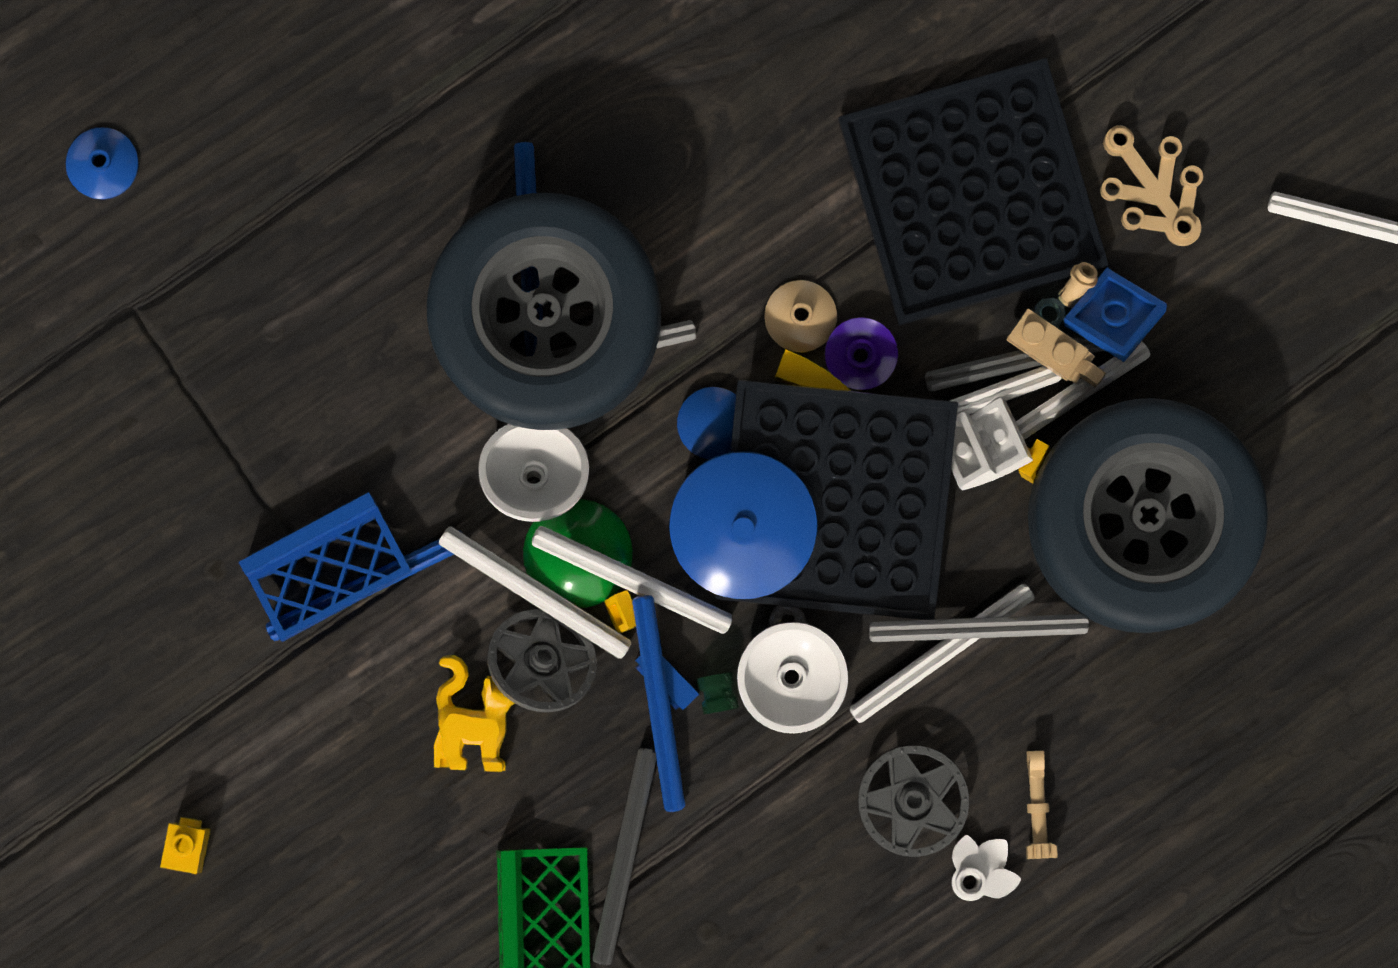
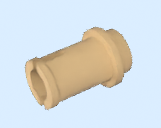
(1082, 278)

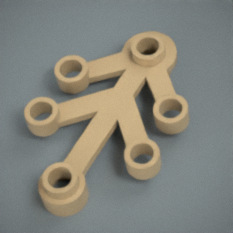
(1155, 190)

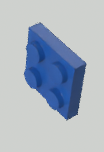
(1115, 315)

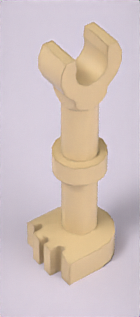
(1038, 808)

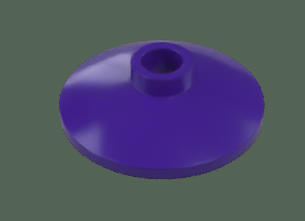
(864, 335)

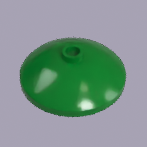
(592, 527)

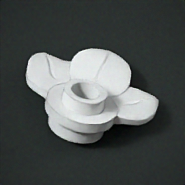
(986, 865)

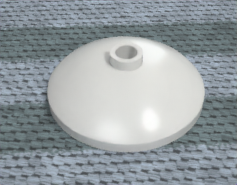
(521, 453)
(812, 697)

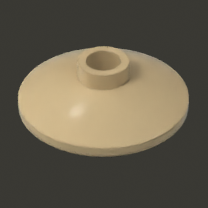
(796, 334)

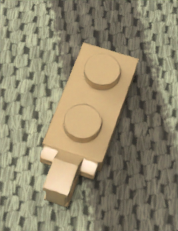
(1055, 350)

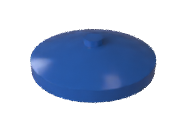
(743, 525)

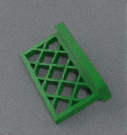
(511, 907)

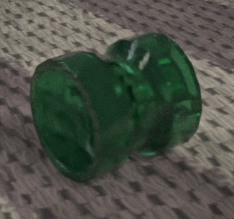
(717, 693)

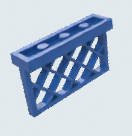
(311, 538)

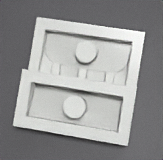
(987, 445)

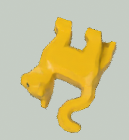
(469, 726)

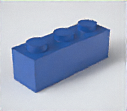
(679, 690)

